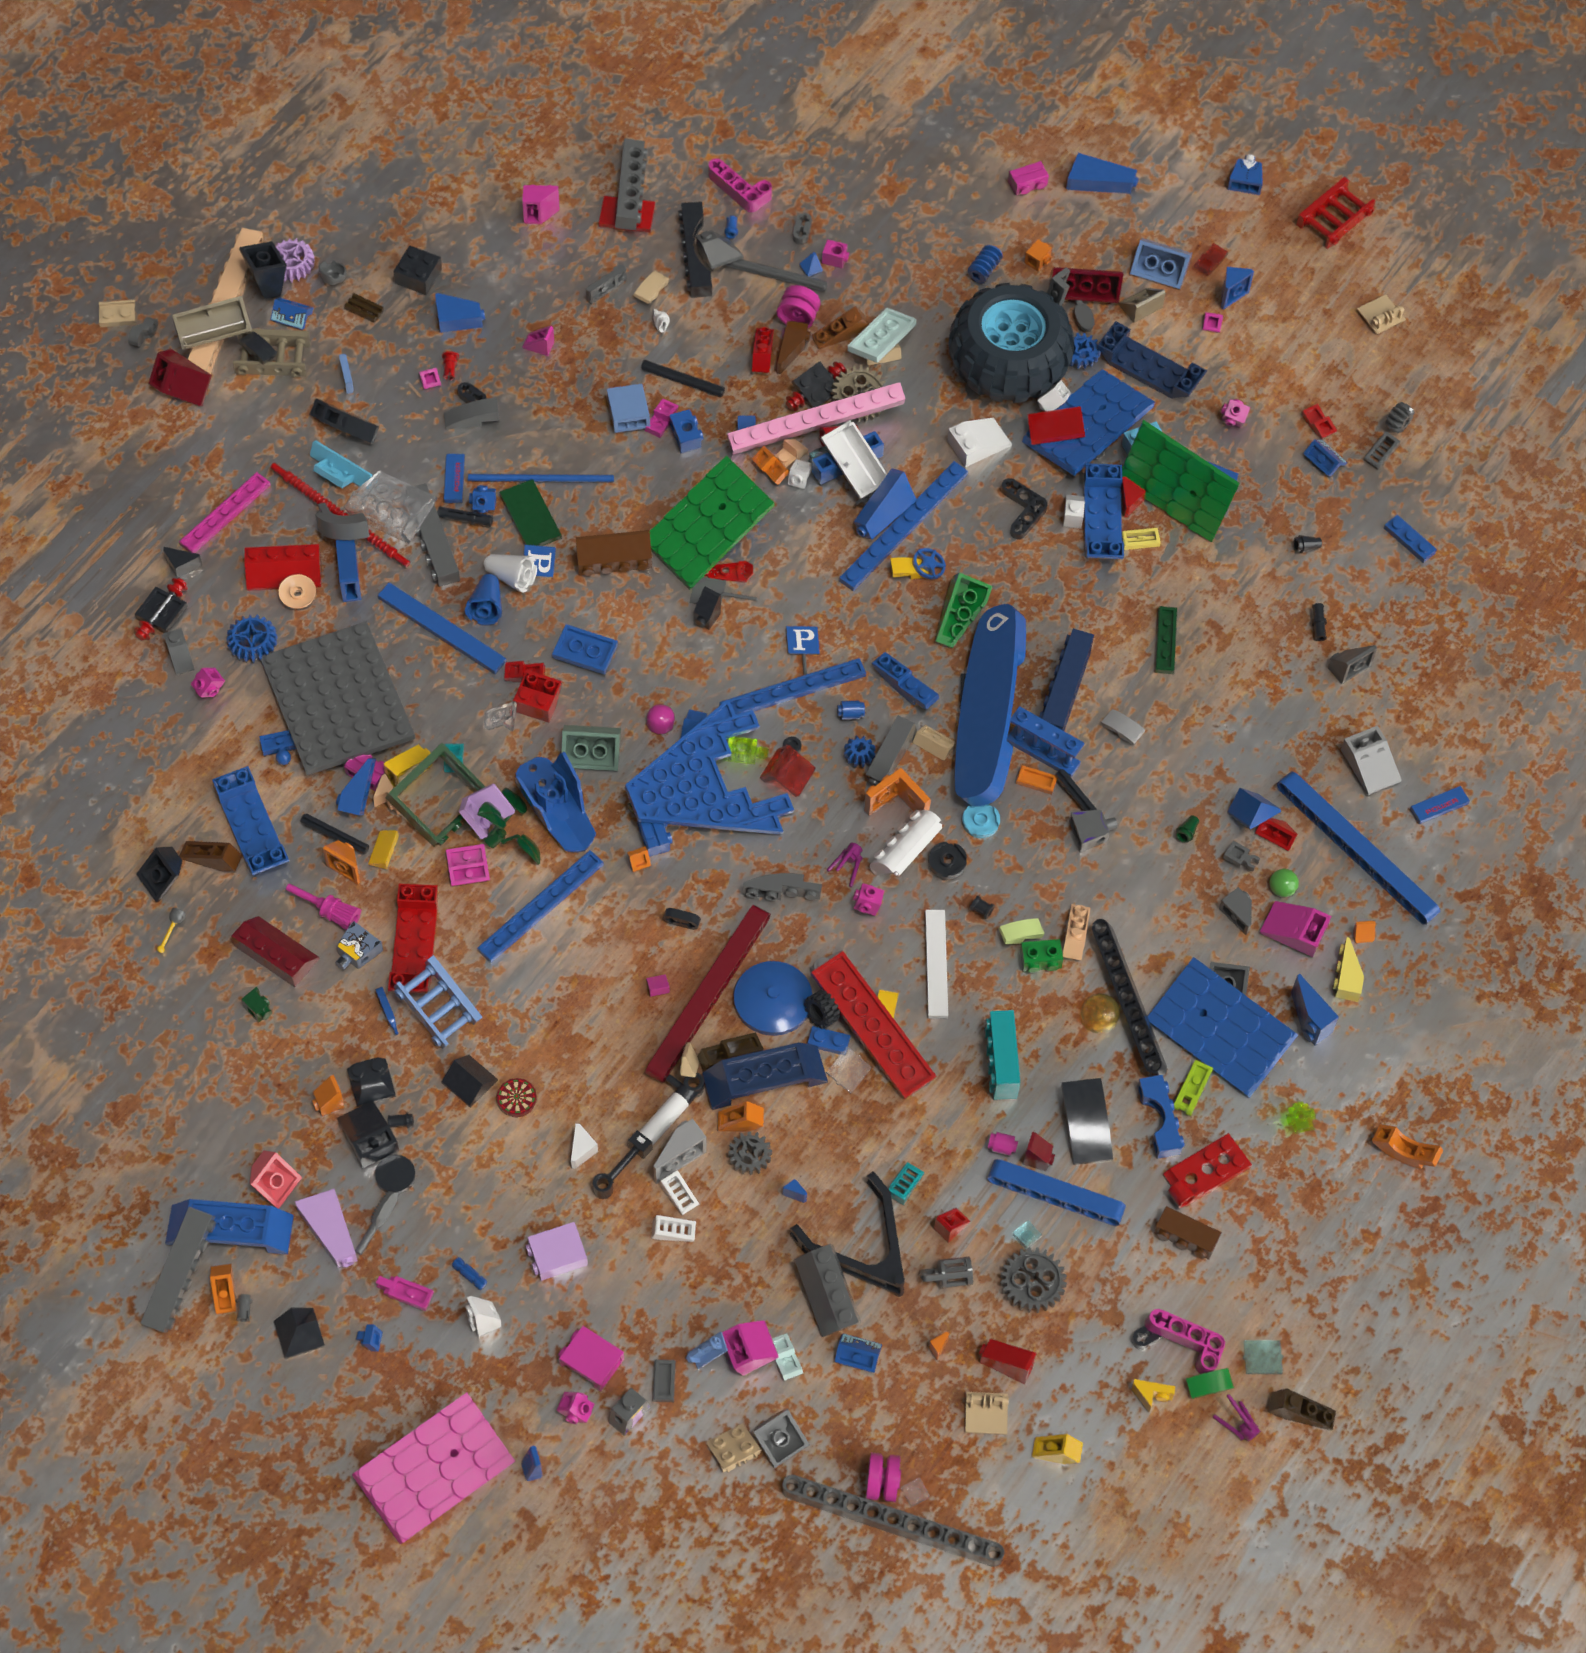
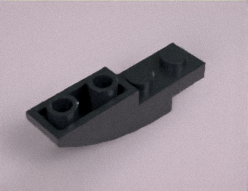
(344, 421)

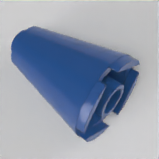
(485, 601)

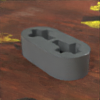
(801, 228)

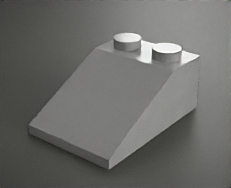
(683, 1147)

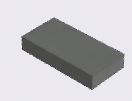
(664, 1381)

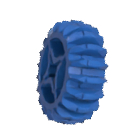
(240, 638)

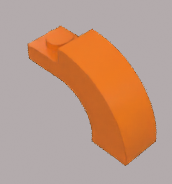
(1404, 1149)

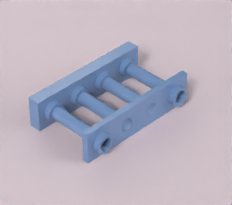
(457, 999)

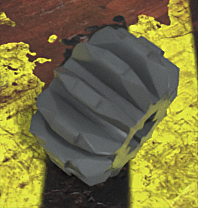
(1399, 417)

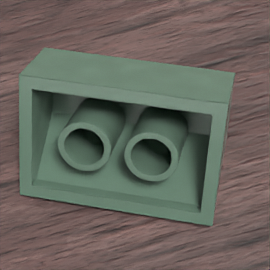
(592, 746)

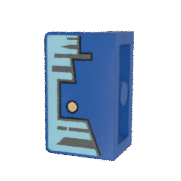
(290, 313)
(1324, 457)
(858, 1353)

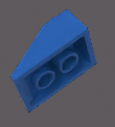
(1314, 1014)

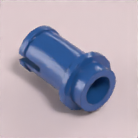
(731, 227)

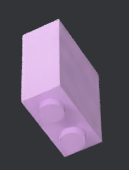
(556, 1251)

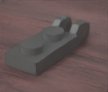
(606, 284)

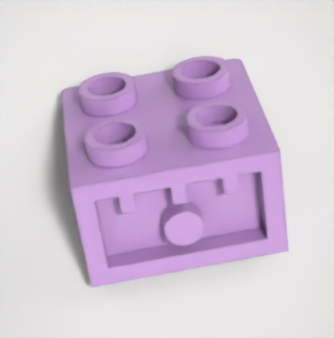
(472, 803)

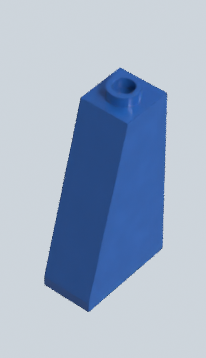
(1100, 176)
(885, 505)
(348, 570)

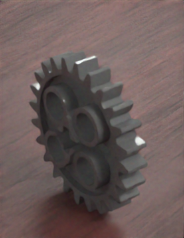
(1022, 1292)

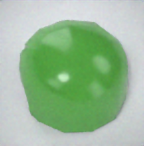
(1284, 883)

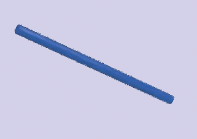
(540, 478)

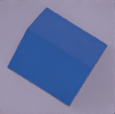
(1235, 285)
(1251, 808)

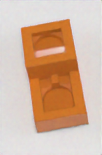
(771, 465)

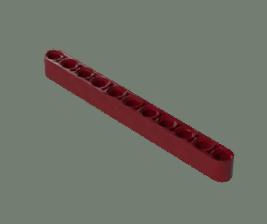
(707, 993)

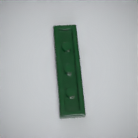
(1166, 640)

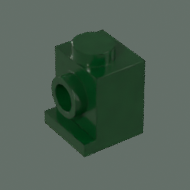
(257, 1005)

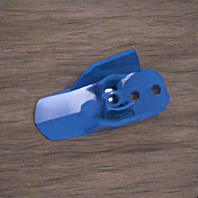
(558, 802)

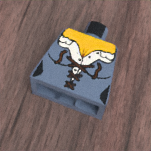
(357, 947)

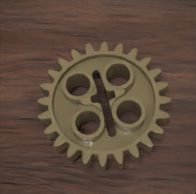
(847, 382)

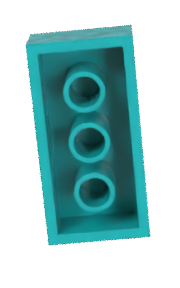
(1002, 1054)

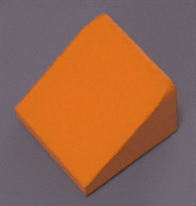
(1364, 931)
(938, 1343)

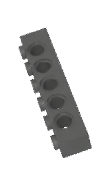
(630, 182)

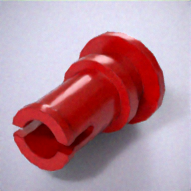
(450, 361)

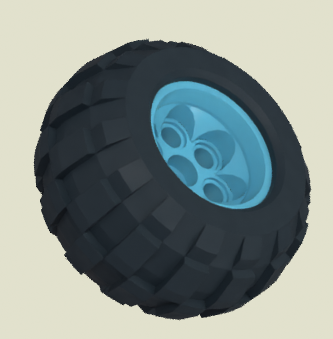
(1011, 342)

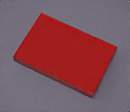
(609, 211)
(1056, 425)

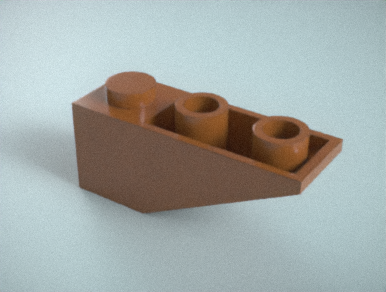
(841, 329)

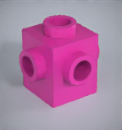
(1234, 413)
(207, 682)
(868, 899)
(575, 1407)

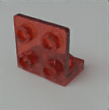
(789, 770)

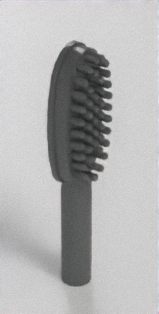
(1084, 316)
(379, 1218)

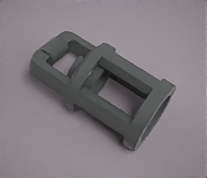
(944, 1273)

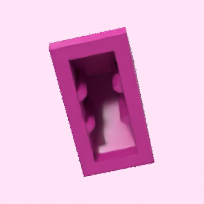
(540, 341)

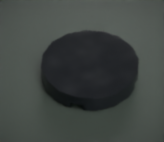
(395, 1174)

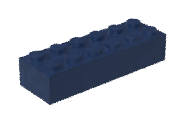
(1067, 678)

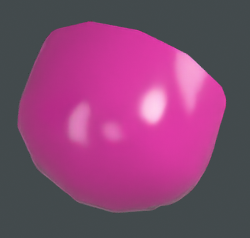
(660, 719)

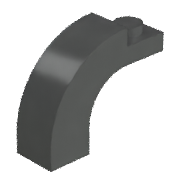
(341, 527)

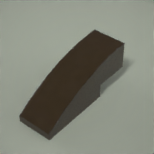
(728, 1049)

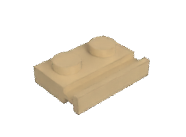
(117, 313)

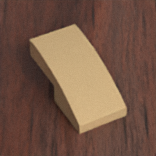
(651, 286)

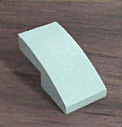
(787, 1361)

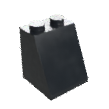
(265, 267)

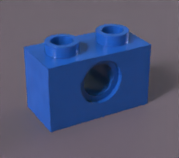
(689, 439)

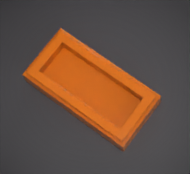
(1036, 779)

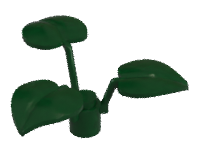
(498, 833)

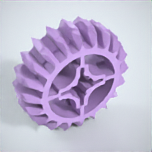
(291, 254)

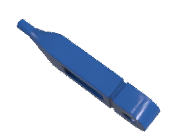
(386, 1008)

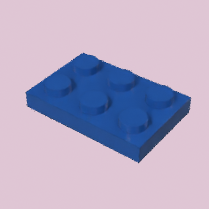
(585, 649)

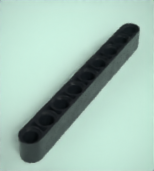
(1133, 1005)

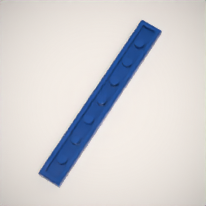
(442, 628)
(798, 687)
(540, 906)

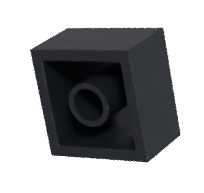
(417, 270)

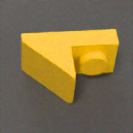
(1147, 1390)

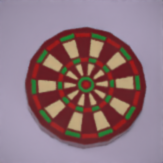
(516, 1097)

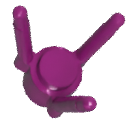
(850, 854)
(1248, 1429)

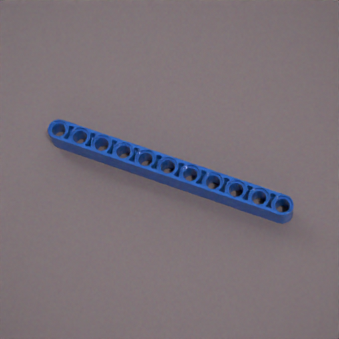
(1358, 848)

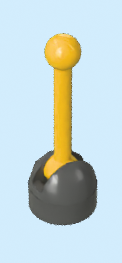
(176, 917)

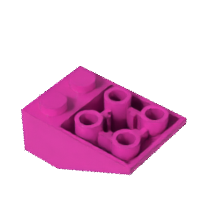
(1296, 926)

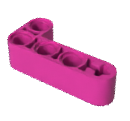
(747, 196)
(1184, 1338)

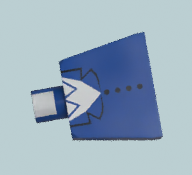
(1247, 176)

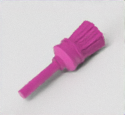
(330, 907)

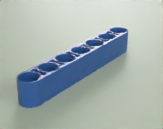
(1056, 1192)

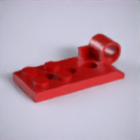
(1186, 1193)

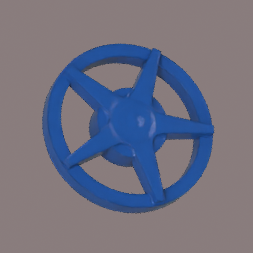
(929, 563)

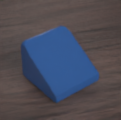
(746, 421)
(795, 1191)

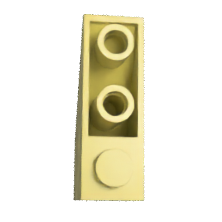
(1350, 976)

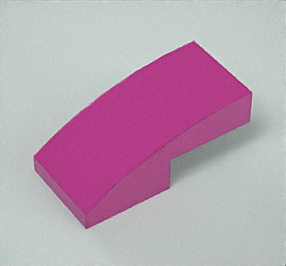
(660, 419)

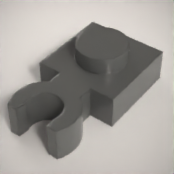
(1238, 854)

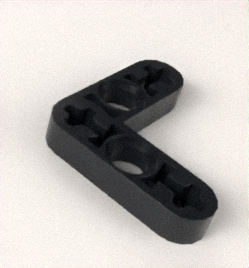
(1029, 505)

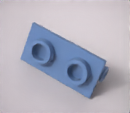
(707, 1351)

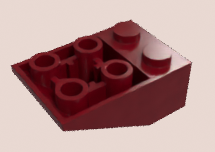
(179, 377)

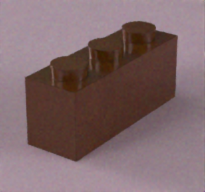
(1187, 1233)

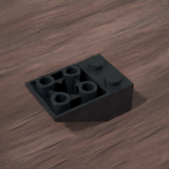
(368, 1134)

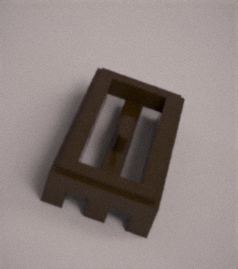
(365, 305)

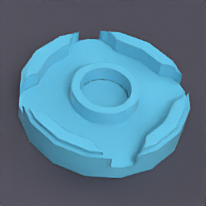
(981, 821)

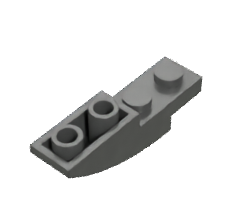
(775, 885)

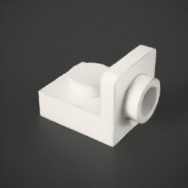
(799, 473)

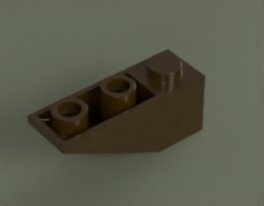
(1301, 1409)

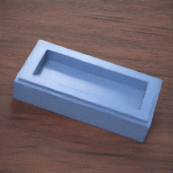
(346, 373)

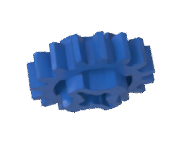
(1085, 351)

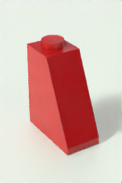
(1008, 1359)

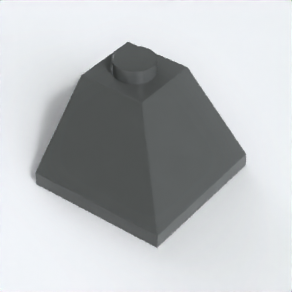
(717, 249)
(1351, 662)
(1234, 974)

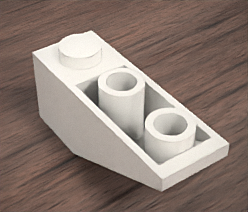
(482, 1315)

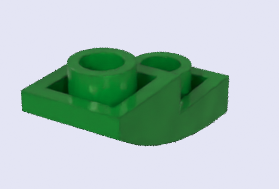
(1210, 1383)

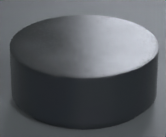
(794, 742)

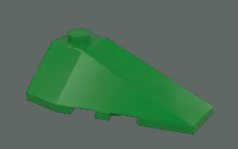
(962, 604)

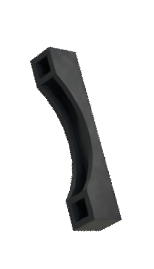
(699, 276)

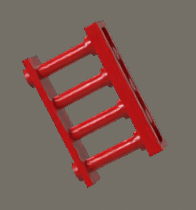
(1330, 198)

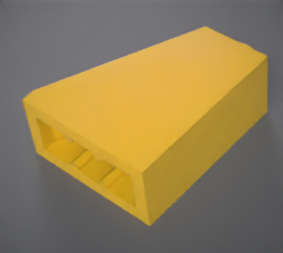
(402, 764)

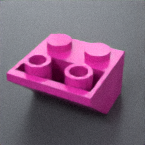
(539, 203)
(750, 1346)

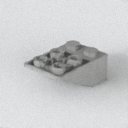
(1371, 760)

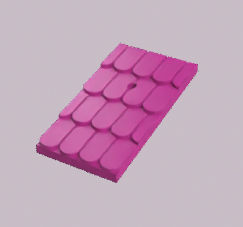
(433, 1468)

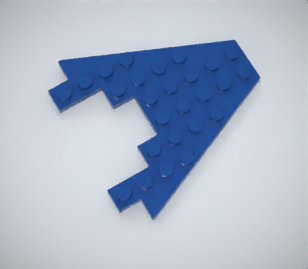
(688, 787)

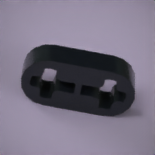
(473, 395)
(681, 918)
(1151, 1339)

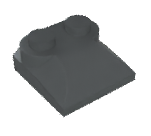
(780, 1437)

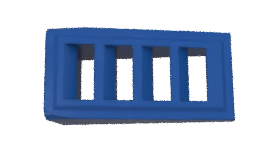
(531, 1464)

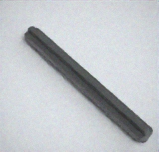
(779, 274)

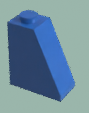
(458, 313)

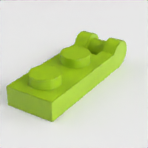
(1193, 1087)

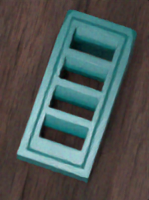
(898, 1196)

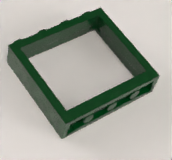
(459, 768)

